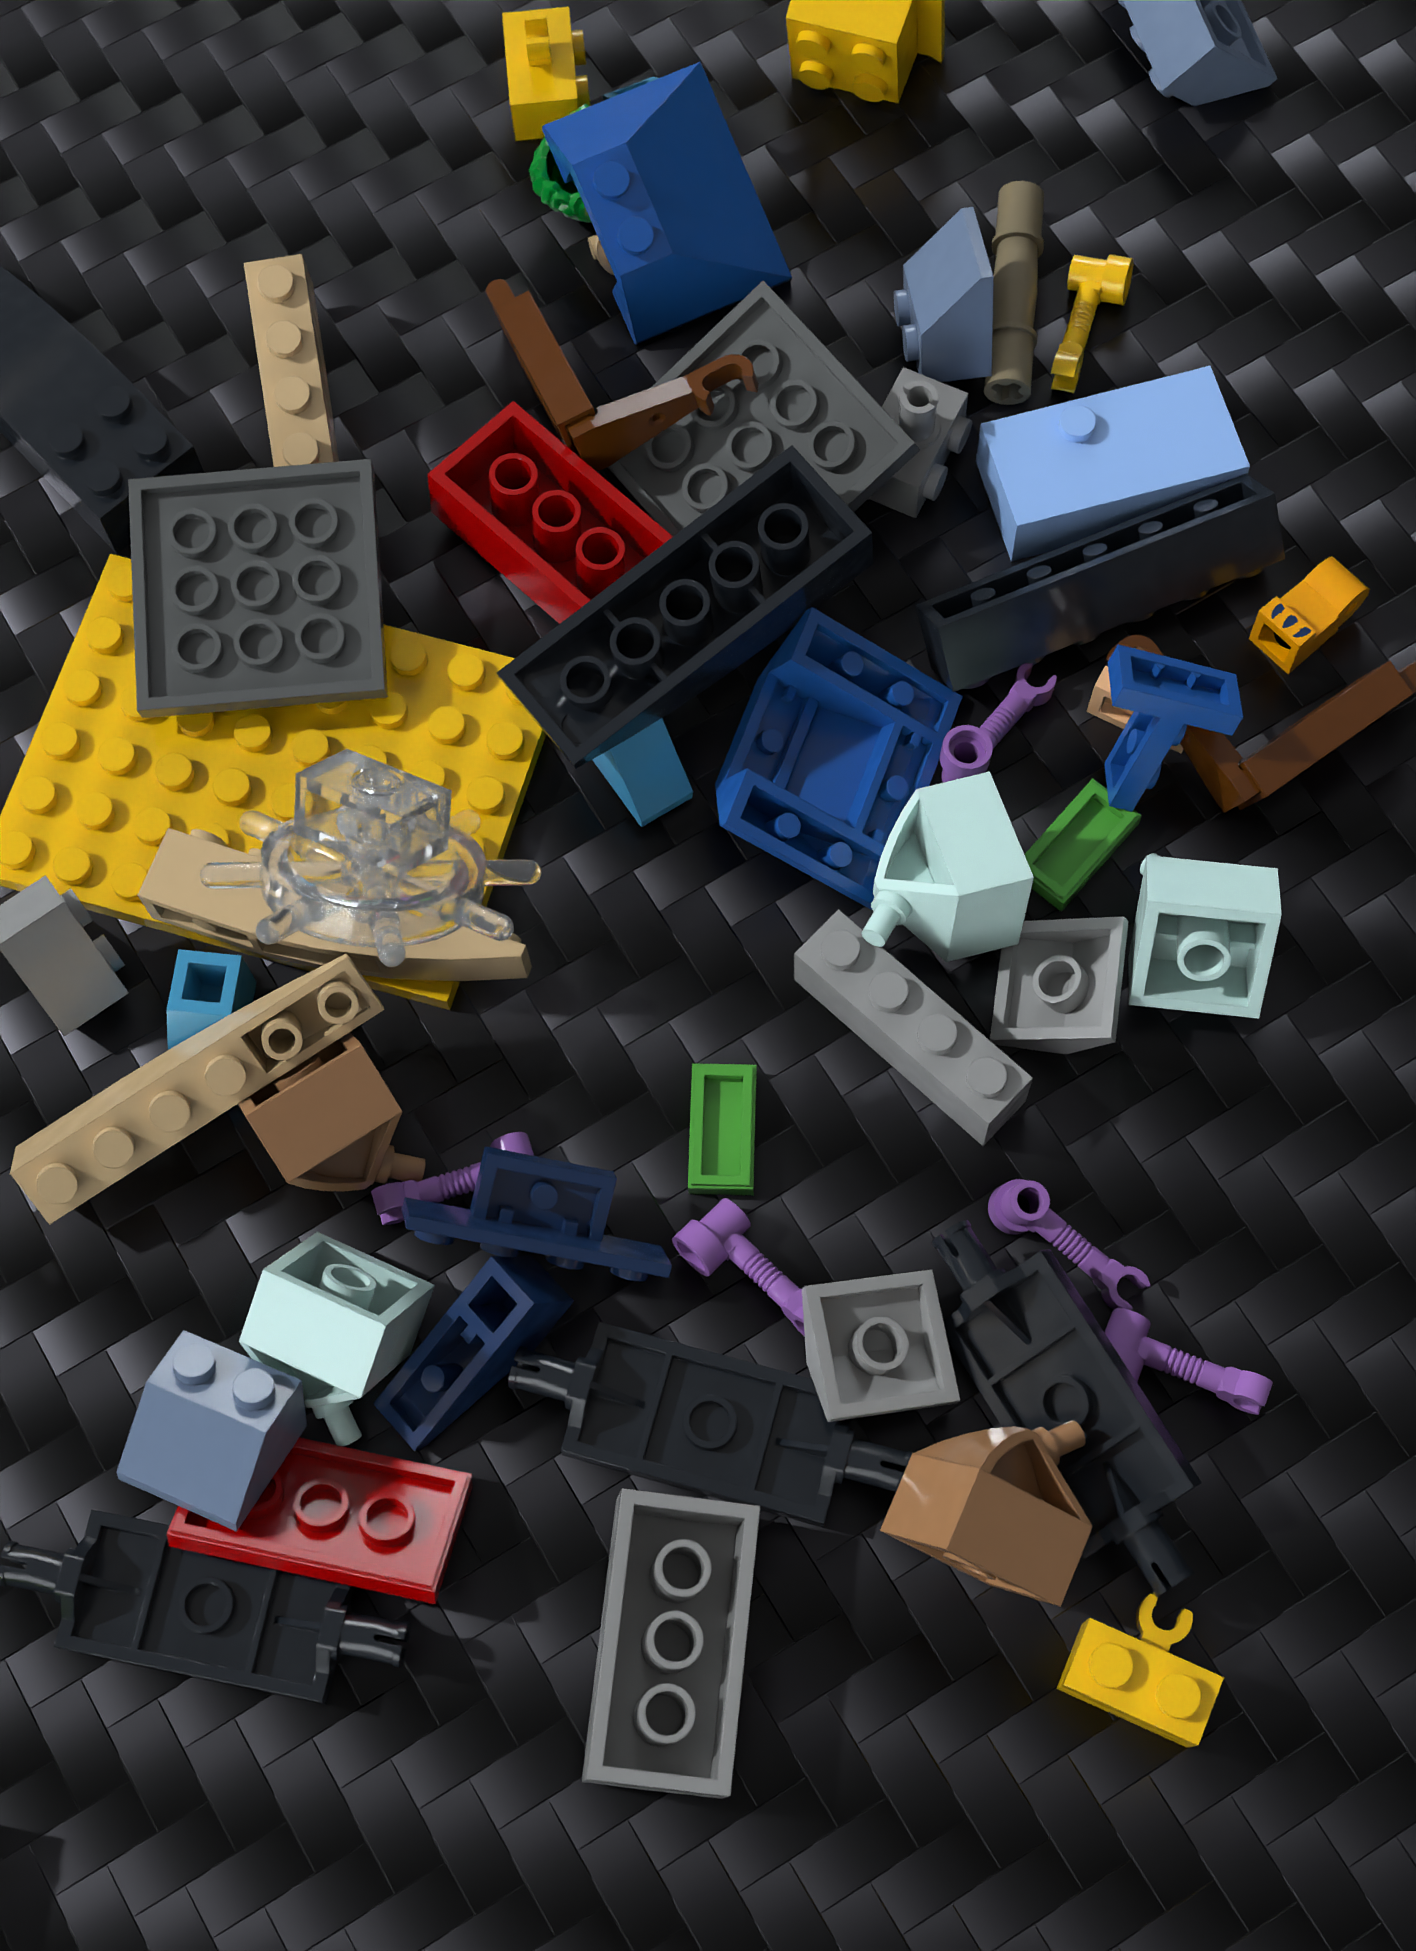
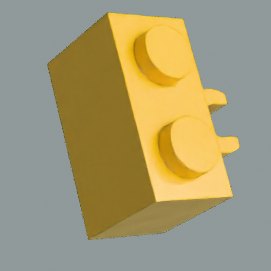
(542, 69)
(1141, 1678)

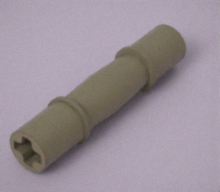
(1015, 291)

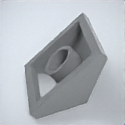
(1061, 985)
(878, 1345)

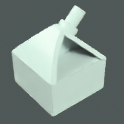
(952, 872)
(1203, 936)
(334, 1324)

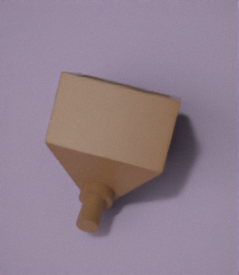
(331, 1122)
(996, 1508)

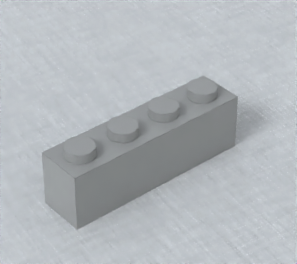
(911, 1028)

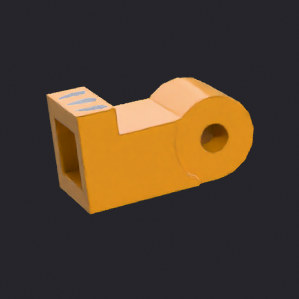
(1308, 614)

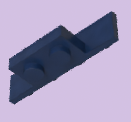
(541, 1210)

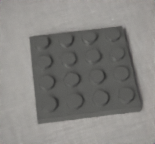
(800, 402)
(256, 588)

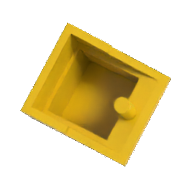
(863, 43)

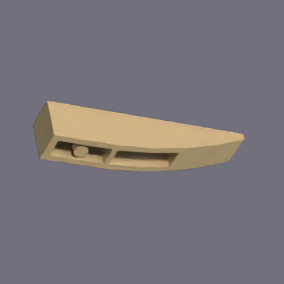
(291, 361)
(178, 897)
(189, 1087)

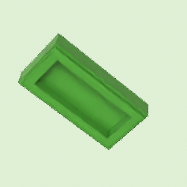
(1078, 844)
(722, 1129)

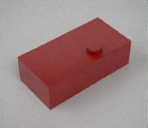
(540, 513)

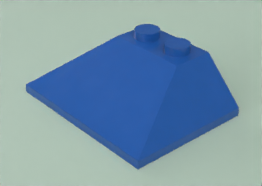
(668, 201)
(832, 753)

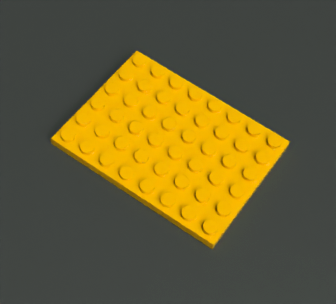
(111, 783)

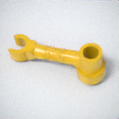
(1095, 283)

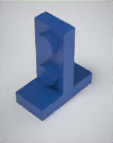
(1164, 700)

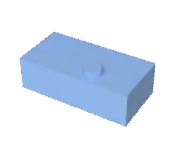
(1106, 459)

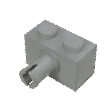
(936, 422)
(56, 956)

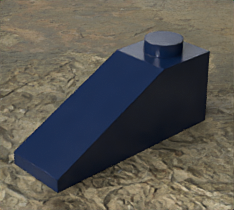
(472, 1346)

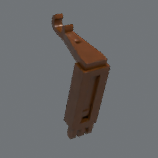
(618, 425)
(1297, 746)

